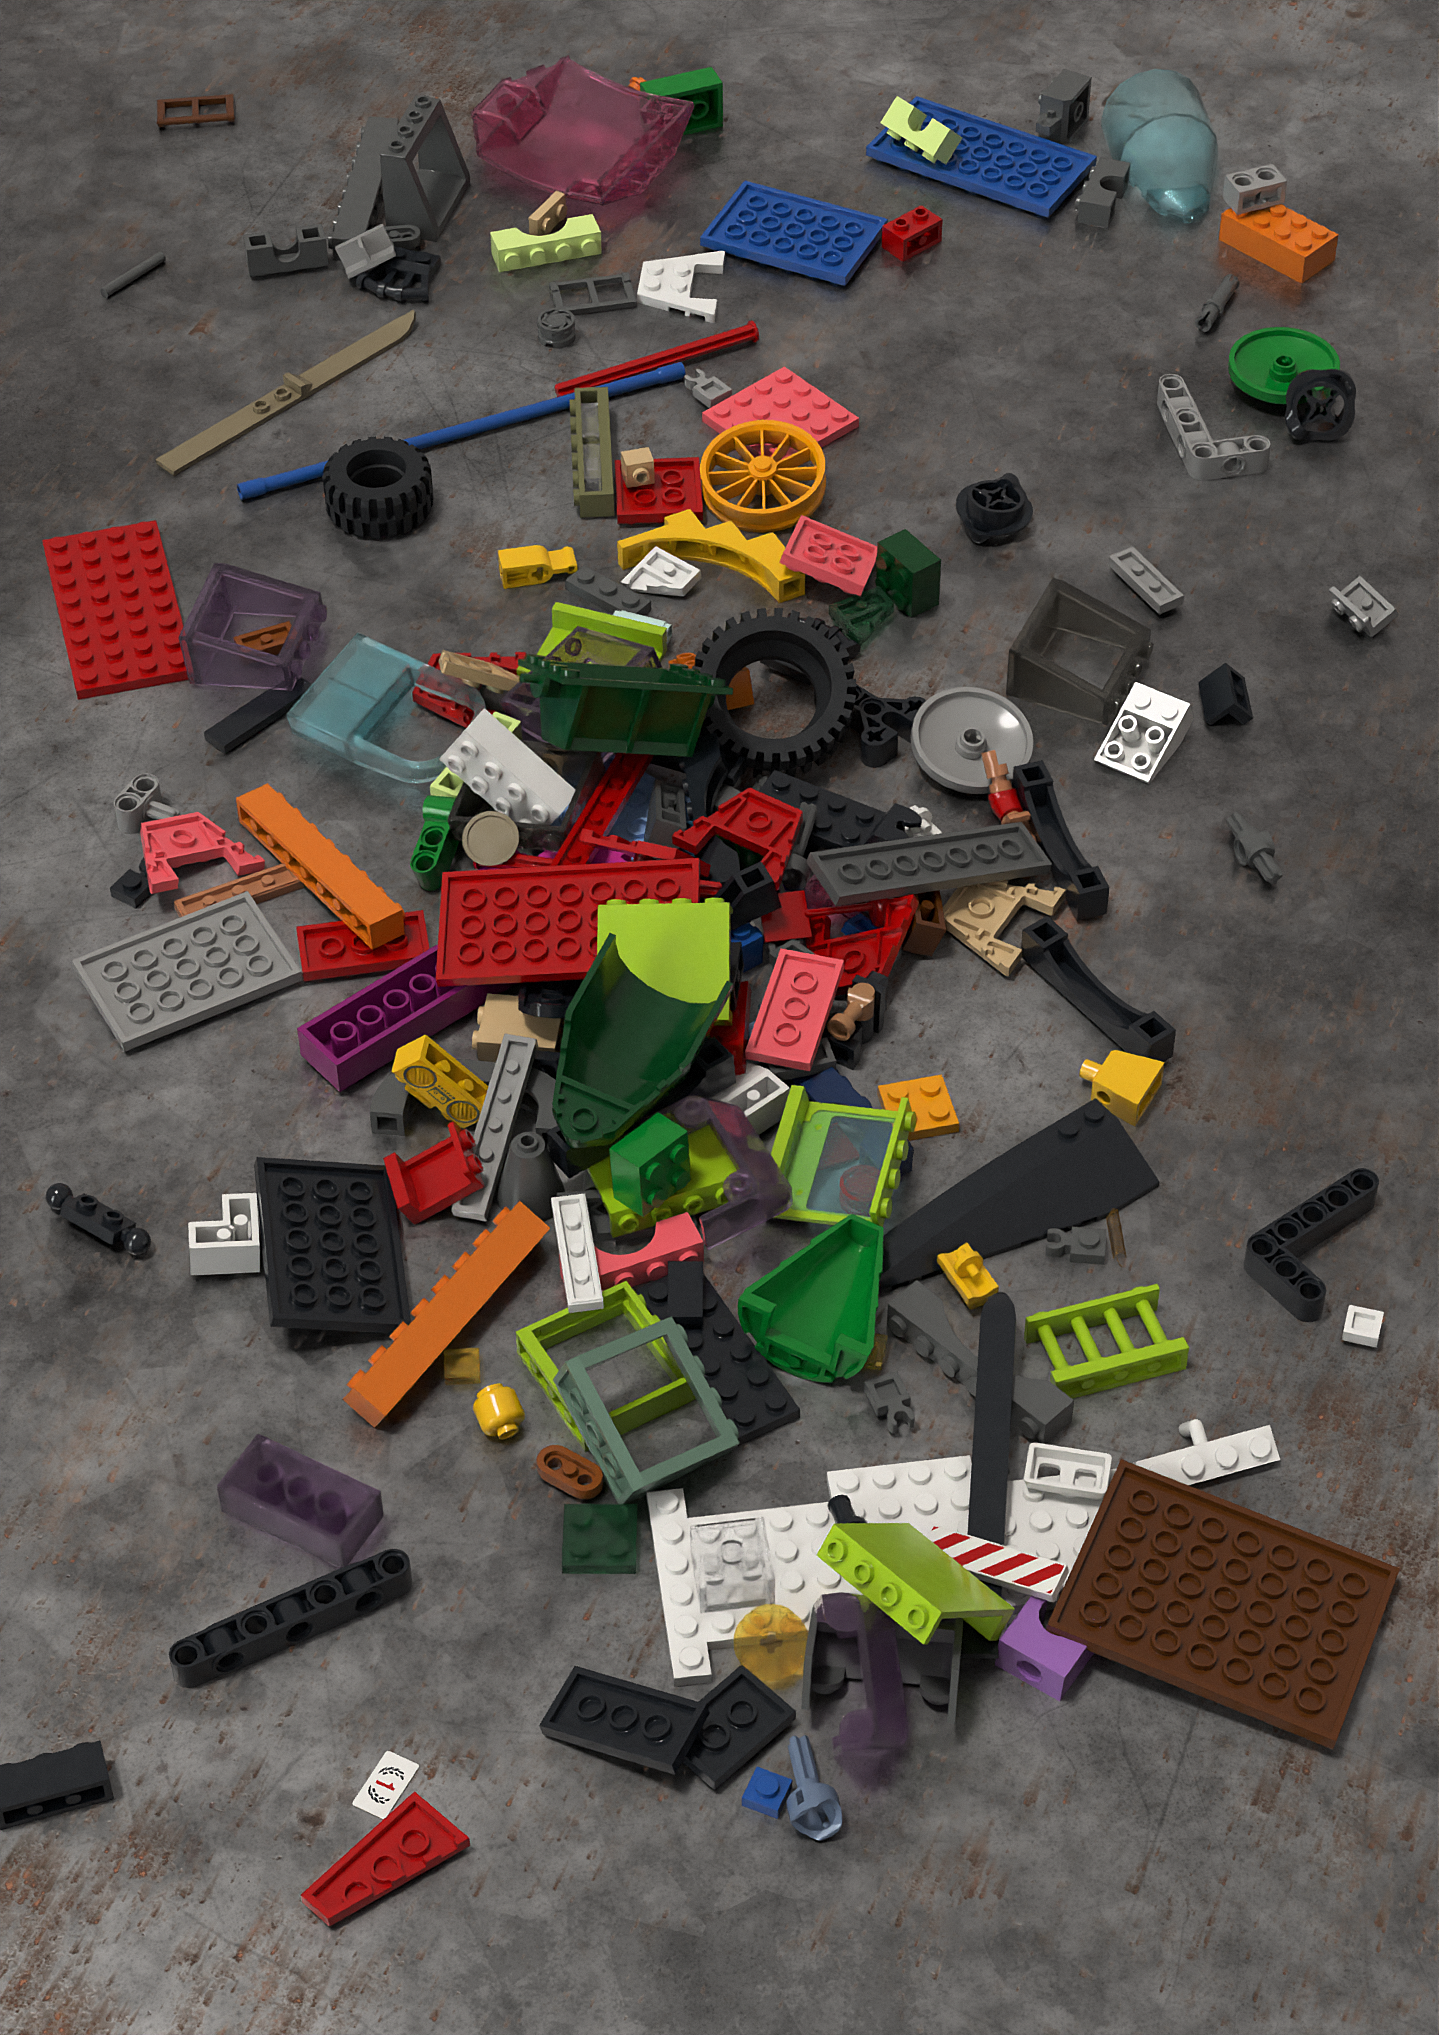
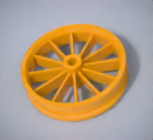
(763, 475)

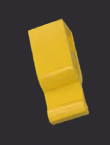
(533, 565)

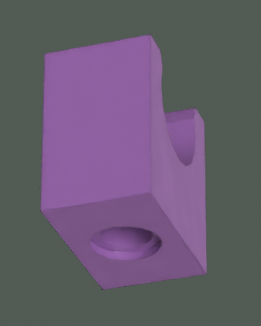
(1038, 1656)

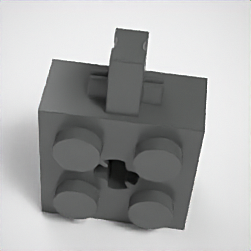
(1064, 107)

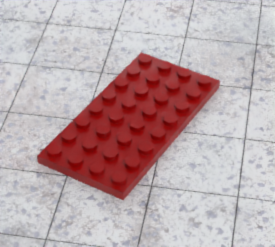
(116, 609)
(542, 919)

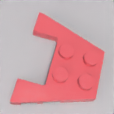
(189, 840)

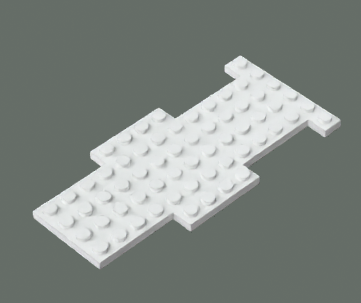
(892, 1493)

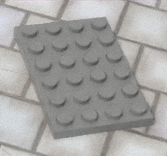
(186, 970)

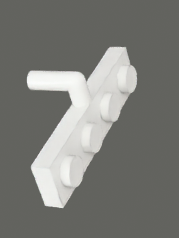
(1216, 1457)

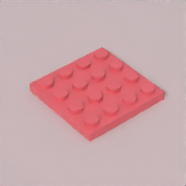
(786, 399)

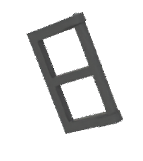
(595, 305)

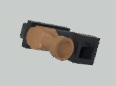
(859, 1020)

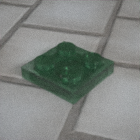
(599, 1539)

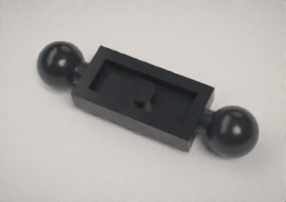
(98, 1218)

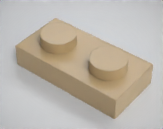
(548, 215)

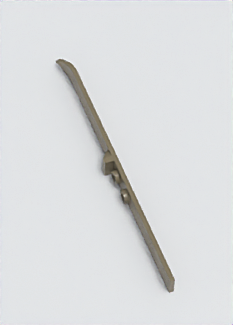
(287, 395)

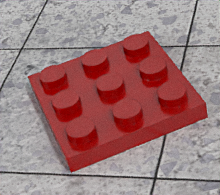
(675, 490)

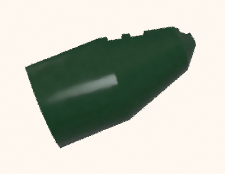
(623, 1050)

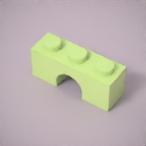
(906, 122)

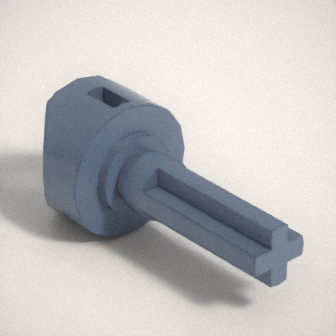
(811, 1799)

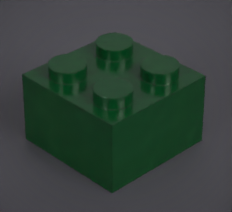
(908, 573)

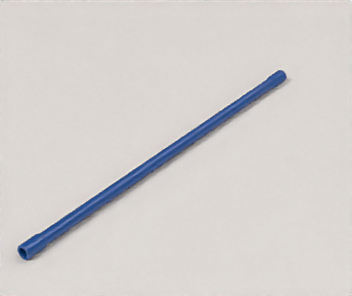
(659, 376)

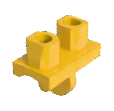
(968, 1275)

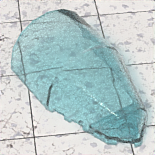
(1167, 137)

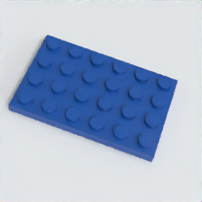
(794, 232)

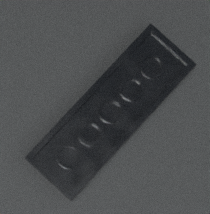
(732, 1365)

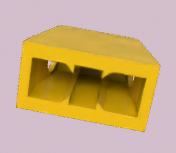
(1124, 1083)

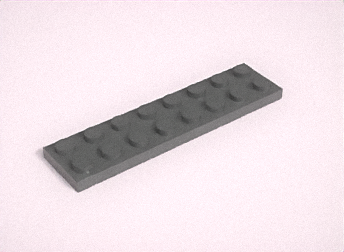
(928, 863)

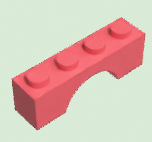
(673, 1241)

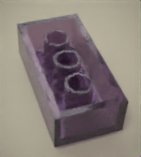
(300, 1501)

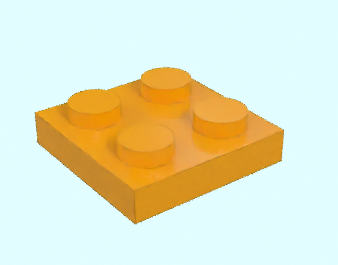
(928, 1100)

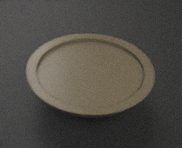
(490, 838)

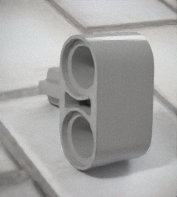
(140, 803)

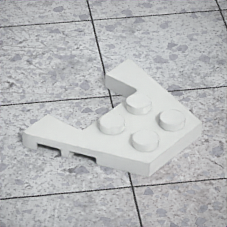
(670, 283)

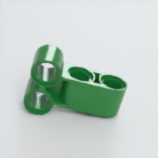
(435, 844)

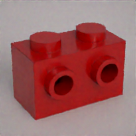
(912, 233)

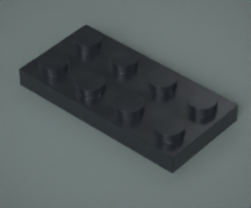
(624, 1719)

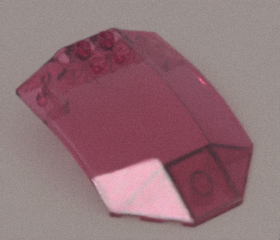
(578, 132)

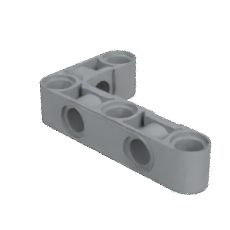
(1200, 454)

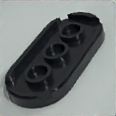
(547, 998)

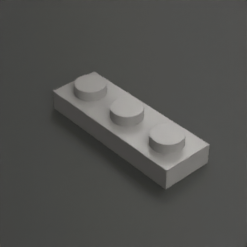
(1146, 580)

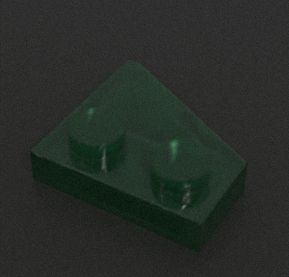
(862, 614)

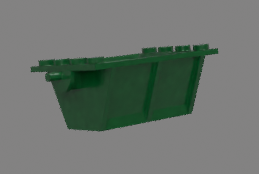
(621, 705)

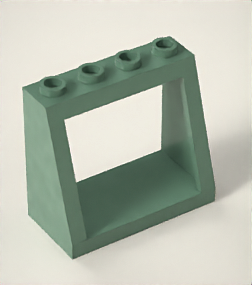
(604, 1439)

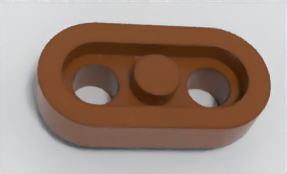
(572, 1472)

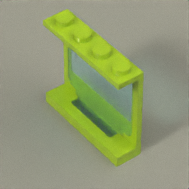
(841, 1158)

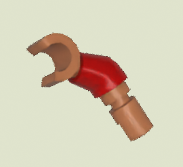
(1002, 797)

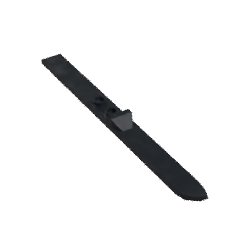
(991, 1443)

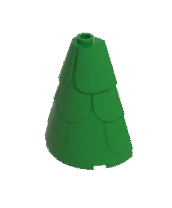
(819, 1304)

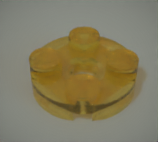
(755, 1627)

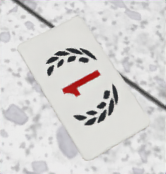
(385, 1784)

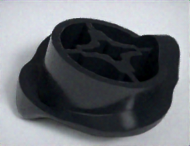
(1302, 426)
(994, 508)

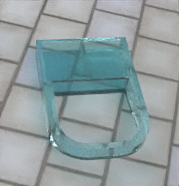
(360, 693)

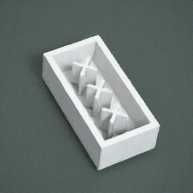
(507, 772)

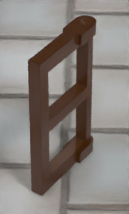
(229, 116)

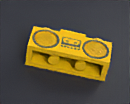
(440, 1081)

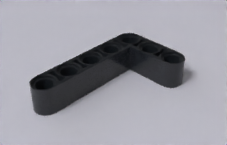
(1275, 1248)

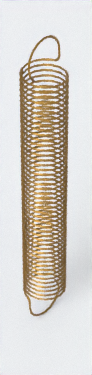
(1121, 1234)

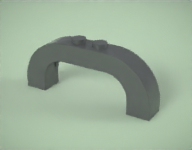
(395, 1105)

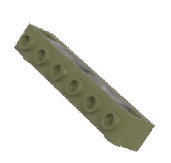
(592, 452)

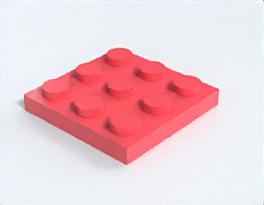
(829, 556)

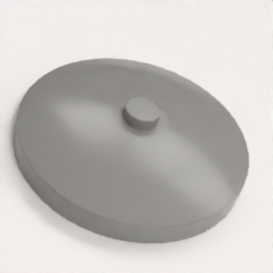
(960, 726)

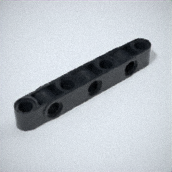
(290, 1618)

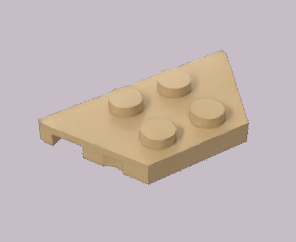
(477, 672)

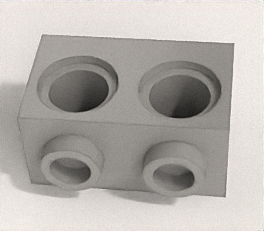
(1254, 189)

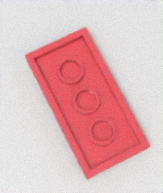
(795, 1009)

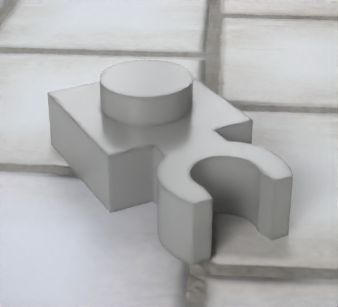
(707, 391)

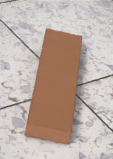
(260, 885)

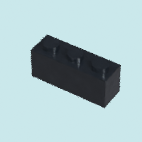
(53, 1784)

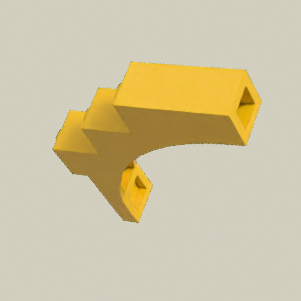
(719, 545)

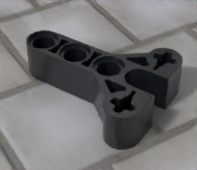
(880, 724)

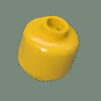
(498, 1411)

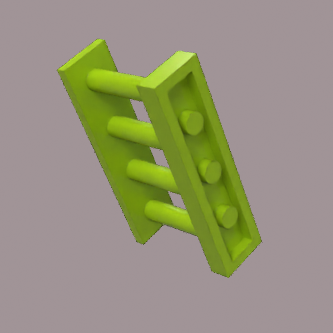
(1115, 1370)

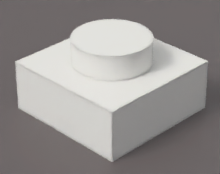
(1362, 1326)

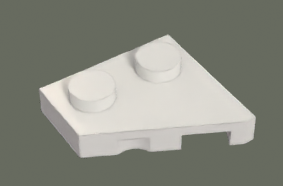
(662, 575)

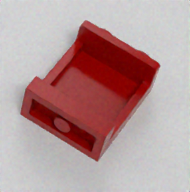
(435, 1175)

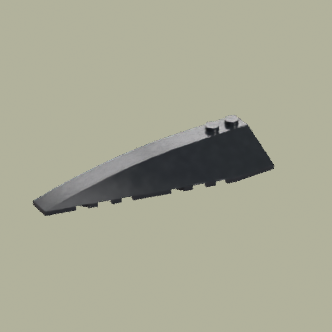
(1046, 1182)

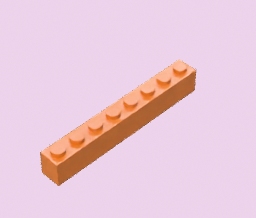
(321, 866)
(447, 1313)

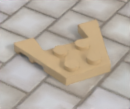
(983, 911)

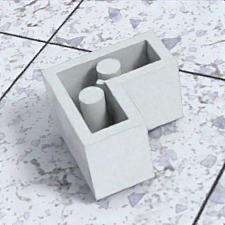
(227, 1244)

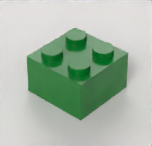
(650, 1164)

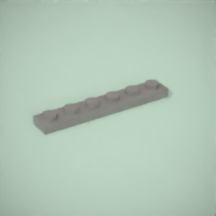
(498, 1120)

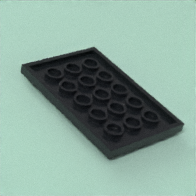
(330, 1246)

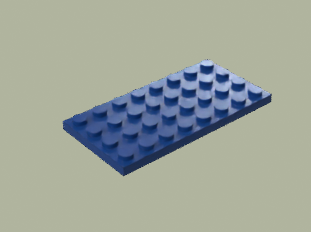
(992, 160)

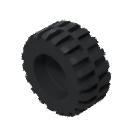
(377, 512)

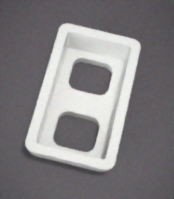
(1069, 1462)

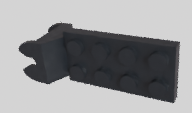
(840, 819)

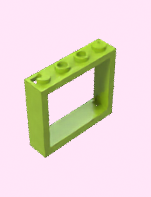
(556, 1328)

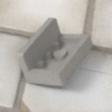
(1364, 606)

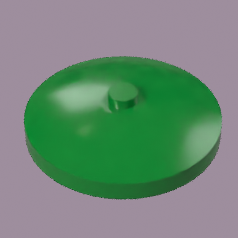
(1271, 357)

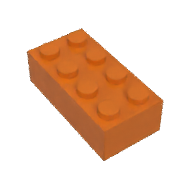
(1280, 240)

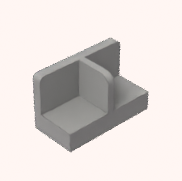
(366, 251)

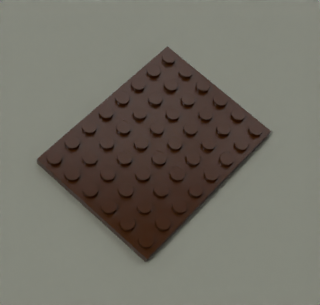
(1225, 1603)

